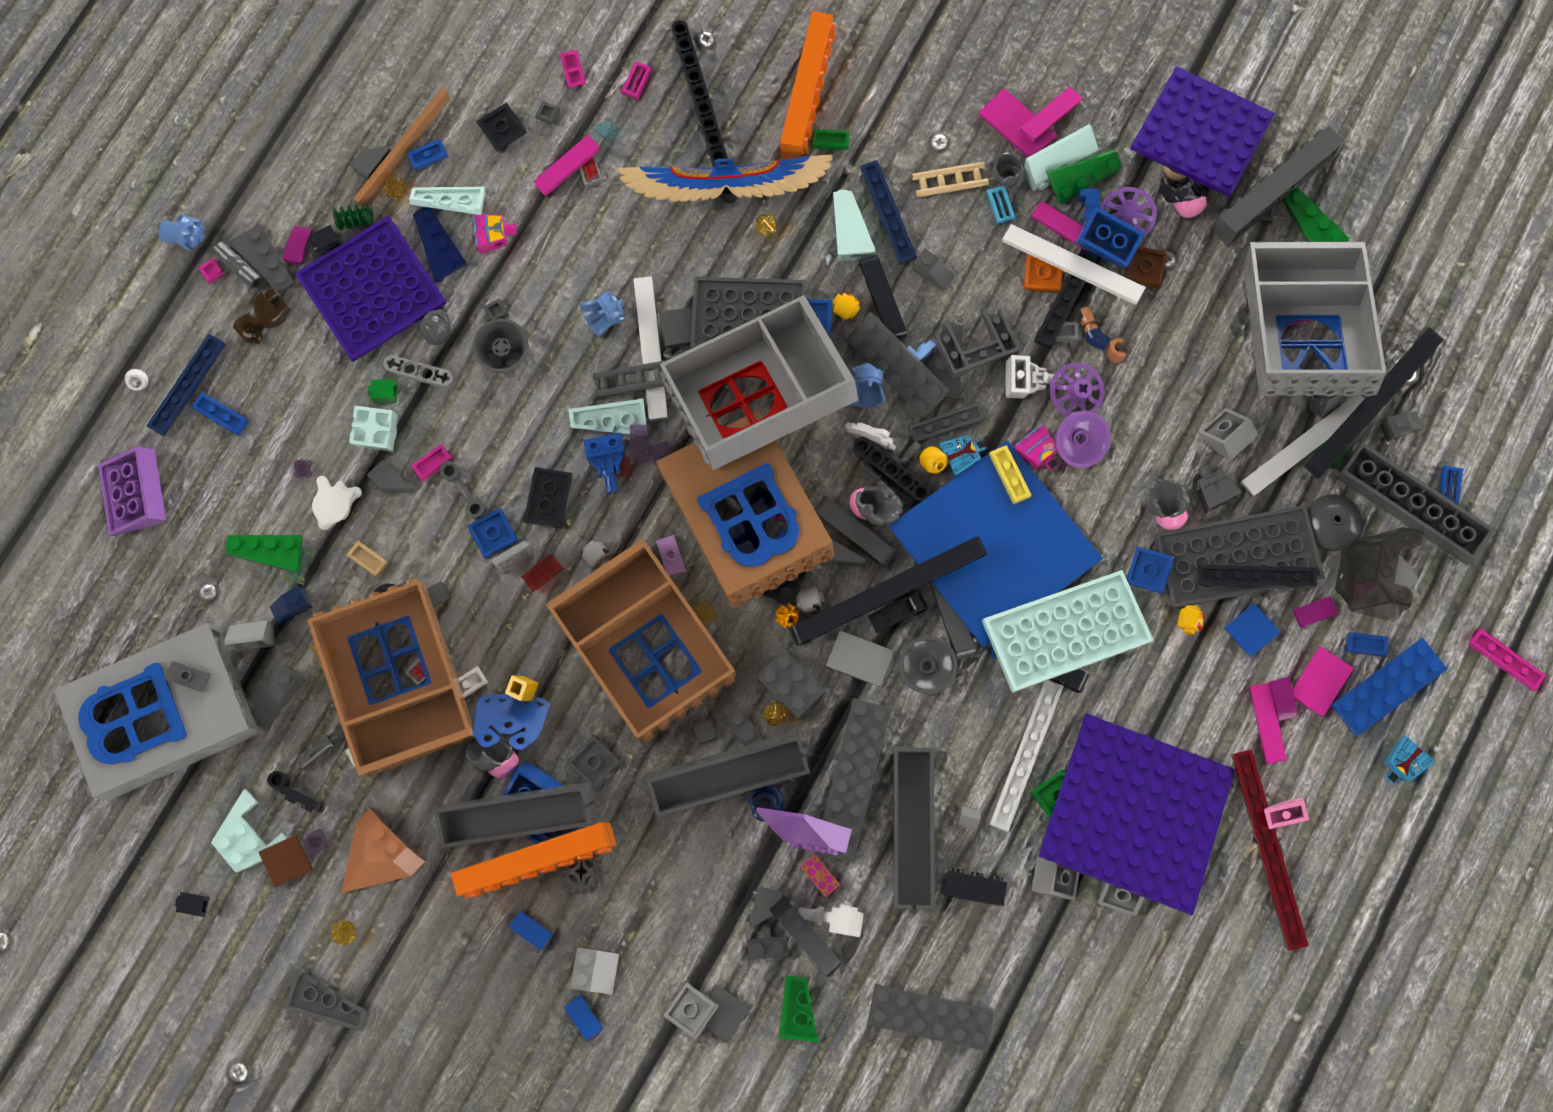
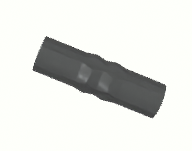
(237, 265)

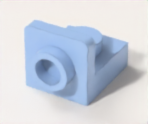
(923, 351)

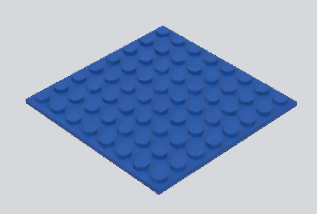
(1029, 544)

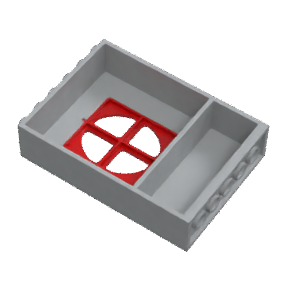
(784, 350)

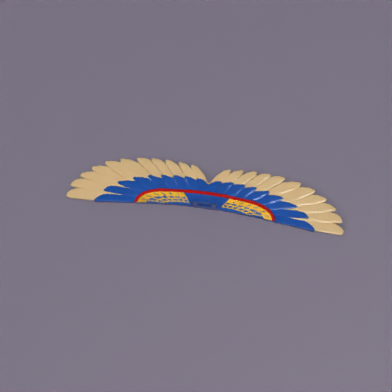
(743, 180)

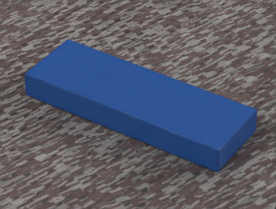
(220, 414)

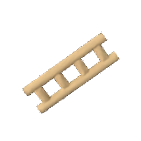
(943, 188)

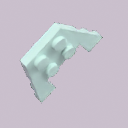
(237, 839)

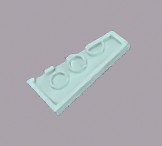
(450, 198)
(609, 417)

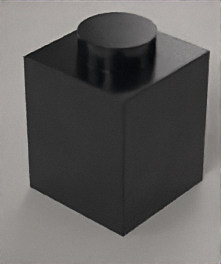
(325, 240)
(192, 904)

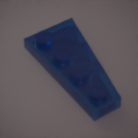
(439, 248)

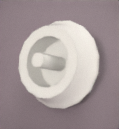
(136, 379)

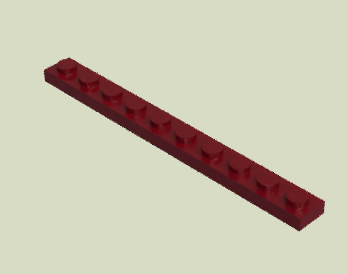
(1269, 851)

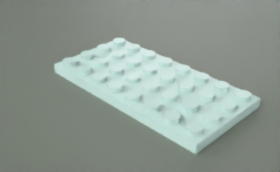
(1067, 631)

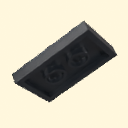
(548, 497)

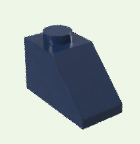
(290, 604)

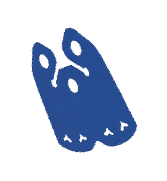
(512, 710)

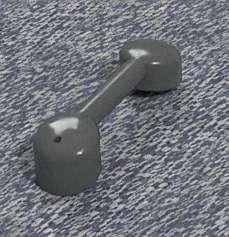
(475, 508)

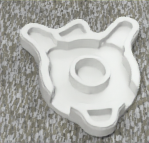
(879, 437)
(333, 503)

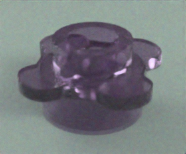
(298, 464)

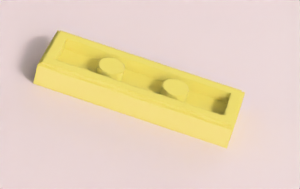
(1010, 474)

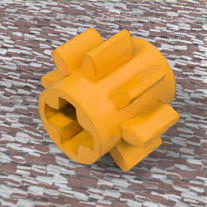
(787, 615)

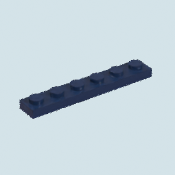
(888, 212)
(186, 385)

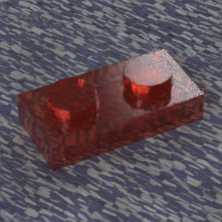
(542, 572)

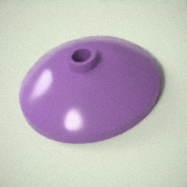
(1093, 439)

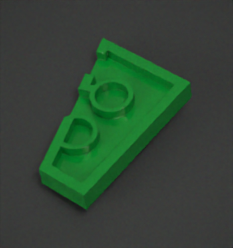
(796, 1011)

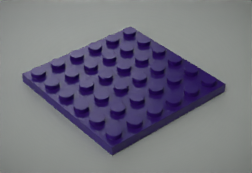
(1202, 131)
(370, 288)

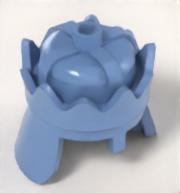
(186, 232)
(603, 312)
(868, 386)

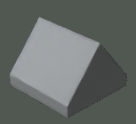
(969, 818)

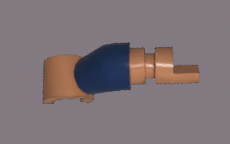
(1098, 339)

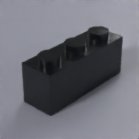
(975, 887)

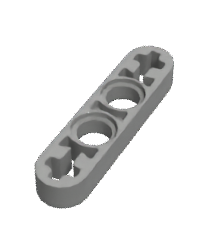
(420, 368)

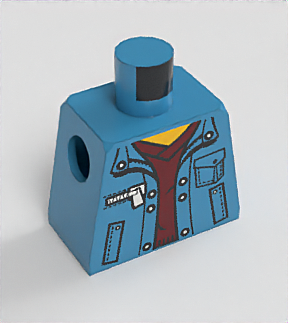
(962, 453)
(1406, 761)

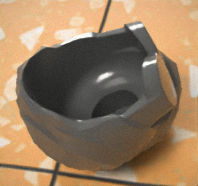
(1008, 170)
(435, 327)

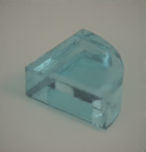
(605, 129)

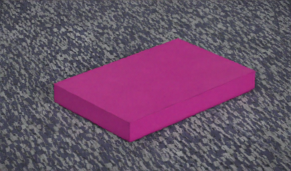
(1321, 681)

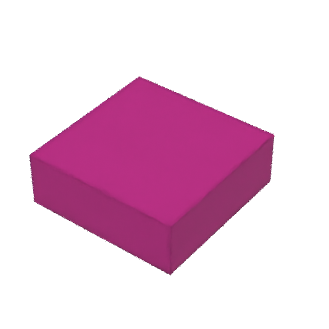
(211, 270)

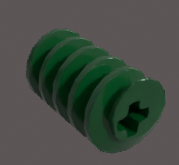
(353, 217)

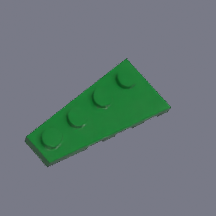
(1081, 175)
(1312, 220)
(271, 550)

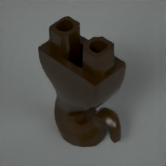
(261, 315)

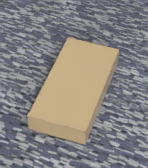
(367, 559)

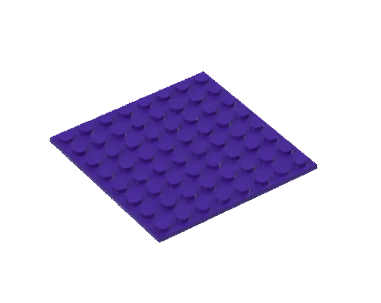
(1137, 814)

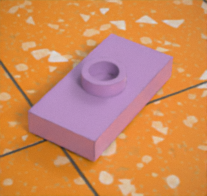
(671, 556)

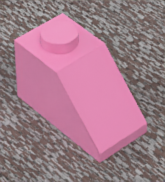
(1286, 813)

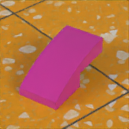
(572, 68)

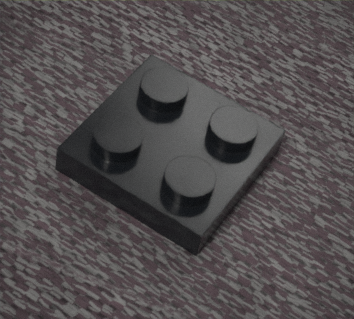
(501, 127)

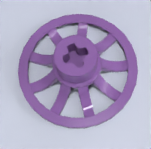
(1129, 210)
(1077, 389)

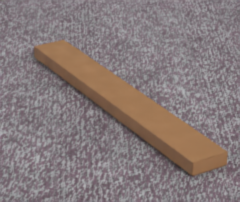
(402, 148)

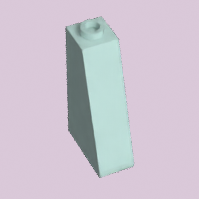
(851, 232)

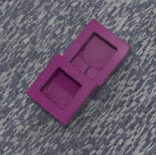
(297, 245)
(1315, 612)
(1283, 698)

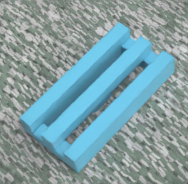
(1005, 219)

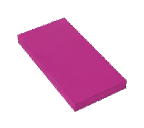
(1007, 118)

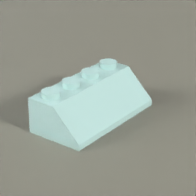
(1065, 151)

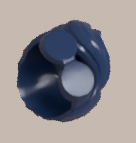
(765, 797)

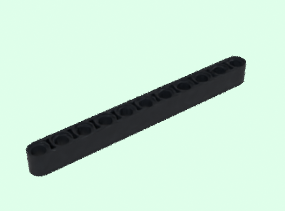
(702, 102)
(1373, 404)
(888, 591)

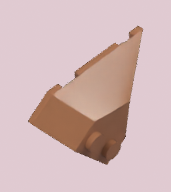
(377, 855)

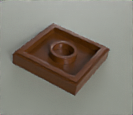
(1147, 267)
(285, 860)

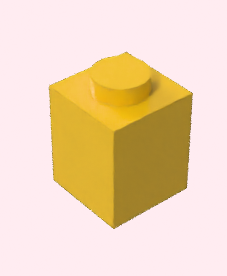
(521, 688)

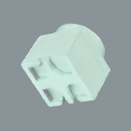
(373, 428)

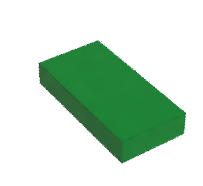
(830, 139)

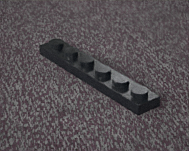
(1062, 306)
(1257, 576)

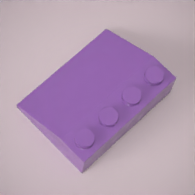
(131, 491)
(807, 832)

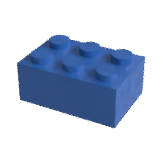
(1109, 237)

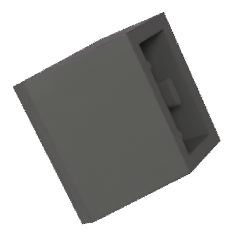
(763, 901)

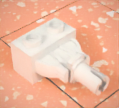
(1026, 377)
(842, 920)

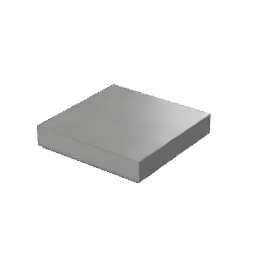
(512, 557)
(691, 1010)

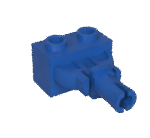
(605, 455)

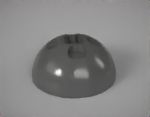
(497, 337)

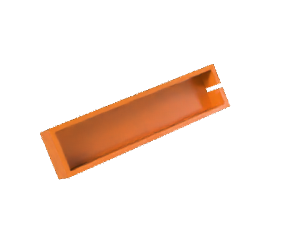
(807, 86)
(533, 859)

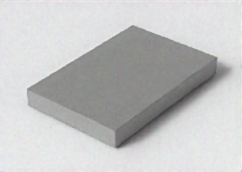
(860, 658)

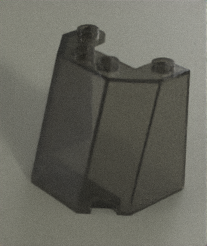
(1369, 574)

